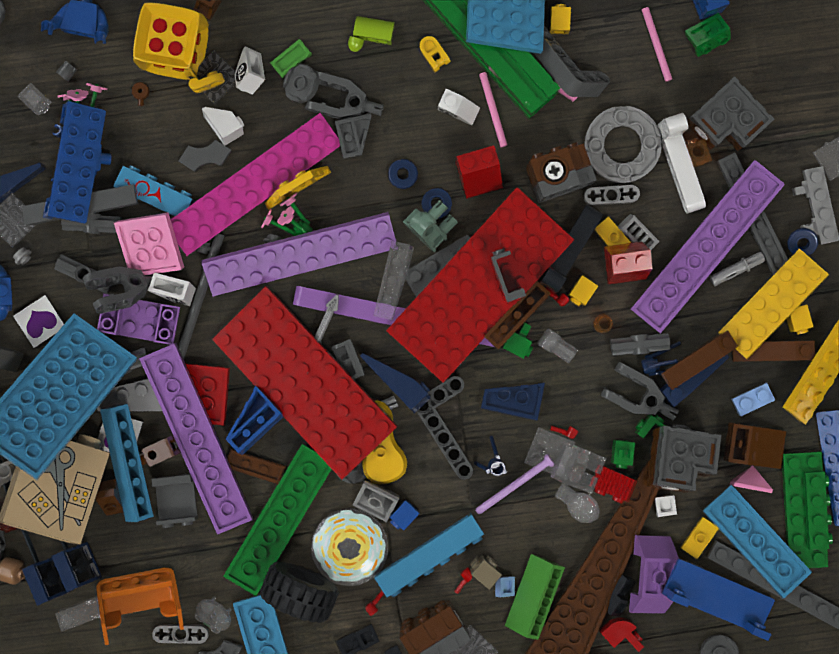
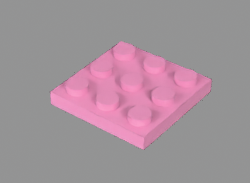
(149, 244)

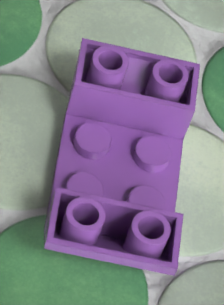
(142, 321)
(657, 563)

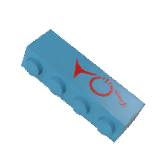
(154, 193)

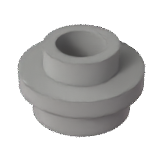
(22, 256)

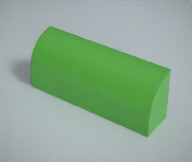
(534, 597)

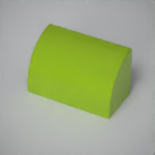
(373, 30)

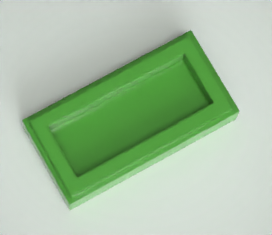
(291, 57)

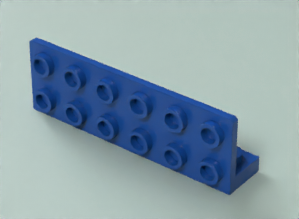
(75, 163)
(829, 437)
(719, 597)

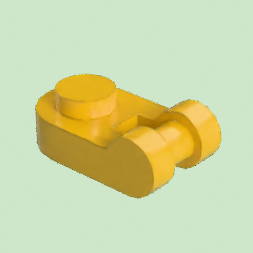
(429, 47)
(212, 80)

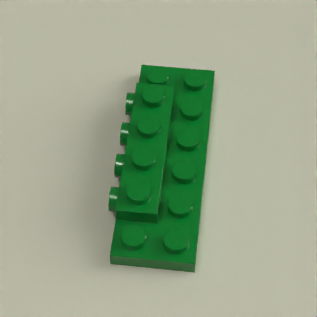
(806, 507)

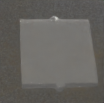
(829, 158)

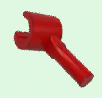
(562, 300)
(571, 432)
(466, 574)
(370, 607)

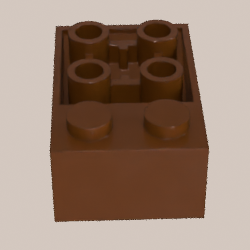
(754, 445)

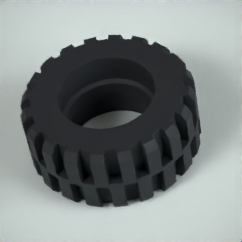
(299, 592)

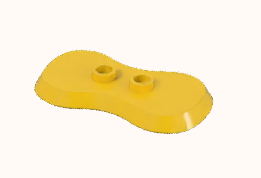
(387, 460)

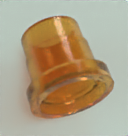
(596, 323)

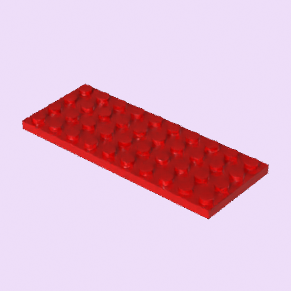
(466, 296)
(305, 382)

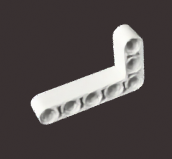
(680, 162)

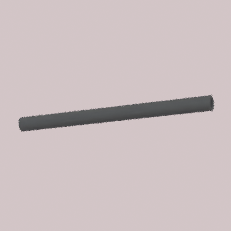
(198, 299)

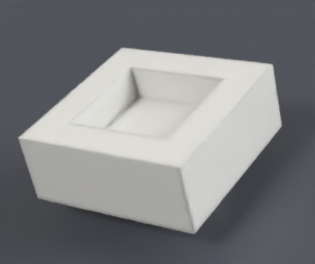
(665, 505)

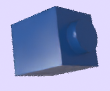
(404, 515)

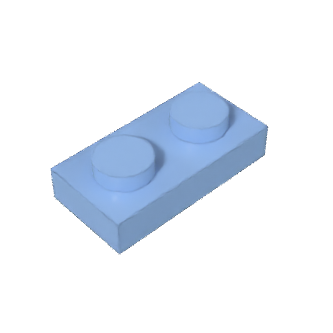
(753, 399)

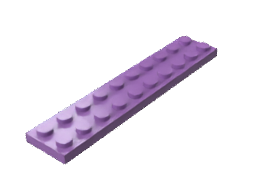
(707, 246)
(299, 254)
(196, 438)

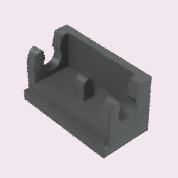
(348, 358)

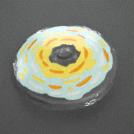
(349, 547)

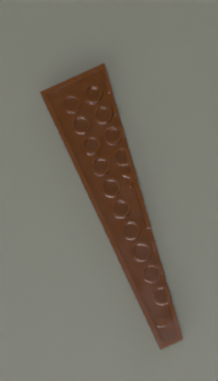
(584, 603)

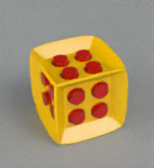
(170, 40)

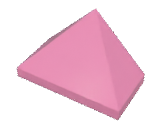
(751, 480)

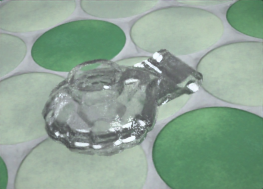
(580, 505)

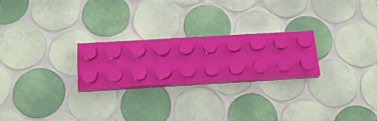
(253, 184)

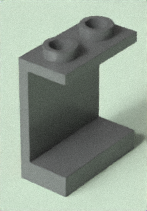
(508, 296)
(175, 500)

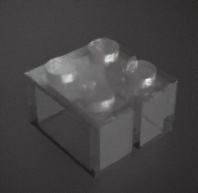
(572, 465)

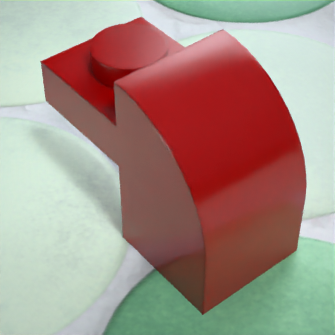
(619, 629)

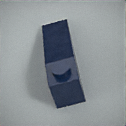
(15, 180)
(406, 388)
(676, 395)

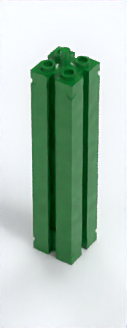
(511, 69)

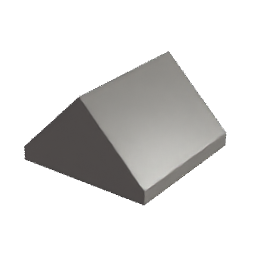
(376, 500)

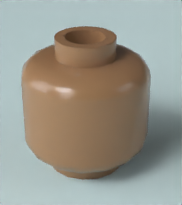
(11, 570)

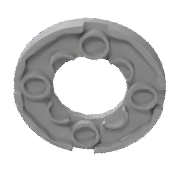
(649, 138)

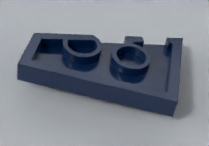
(516, 401)

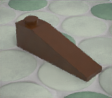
(517, 315)
(780, 352)
(699, 359)

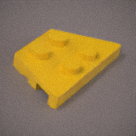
(302, 180)

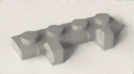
(818, 194)

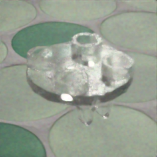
(213, 615)

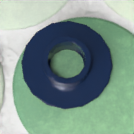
(403, 164)
(436, 193)
(800, 233)

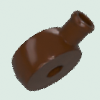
(140, 96)

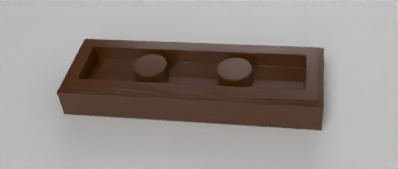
(256, 466)

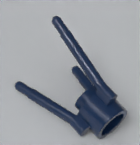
(650, 365)
(495, 465)

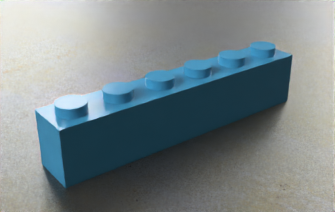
(126, 463)
(428, 555)

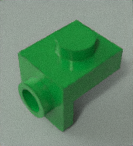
(644, 426)

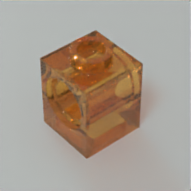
(705, 155)

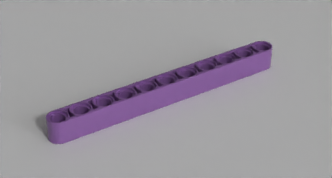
(347, 306)

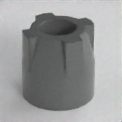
(66, 71)

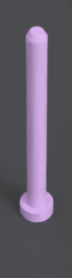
(548, 461)

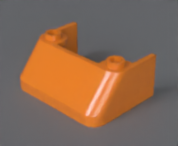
(135, 594)

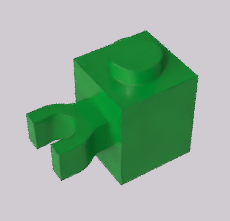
(518, 344)
(622, 453)

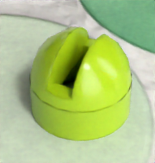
(355, 44)

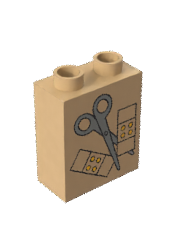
(62, 496)

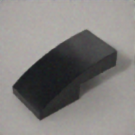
(618, 601)
(357, 640)

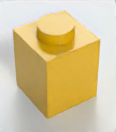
(560, 19)
(582, 291)
(800, 320)

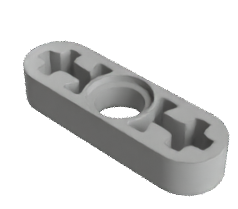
(625, 188)
(195, 638)

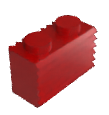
(615, 484)

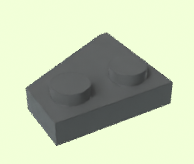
(353, 134)

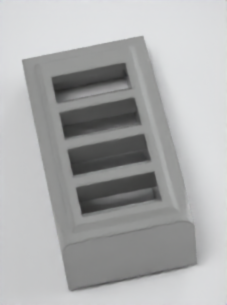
(633, 238)

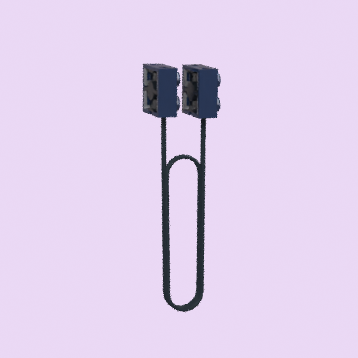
(61, 572)

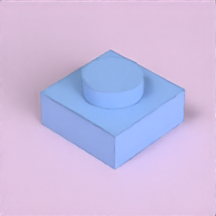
(505, 586)

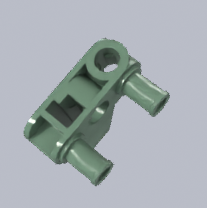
(425, 226)

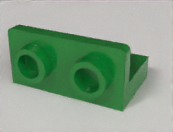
(708, 34)

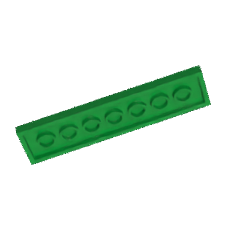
(278, 520)

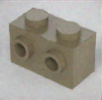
(485, 570)

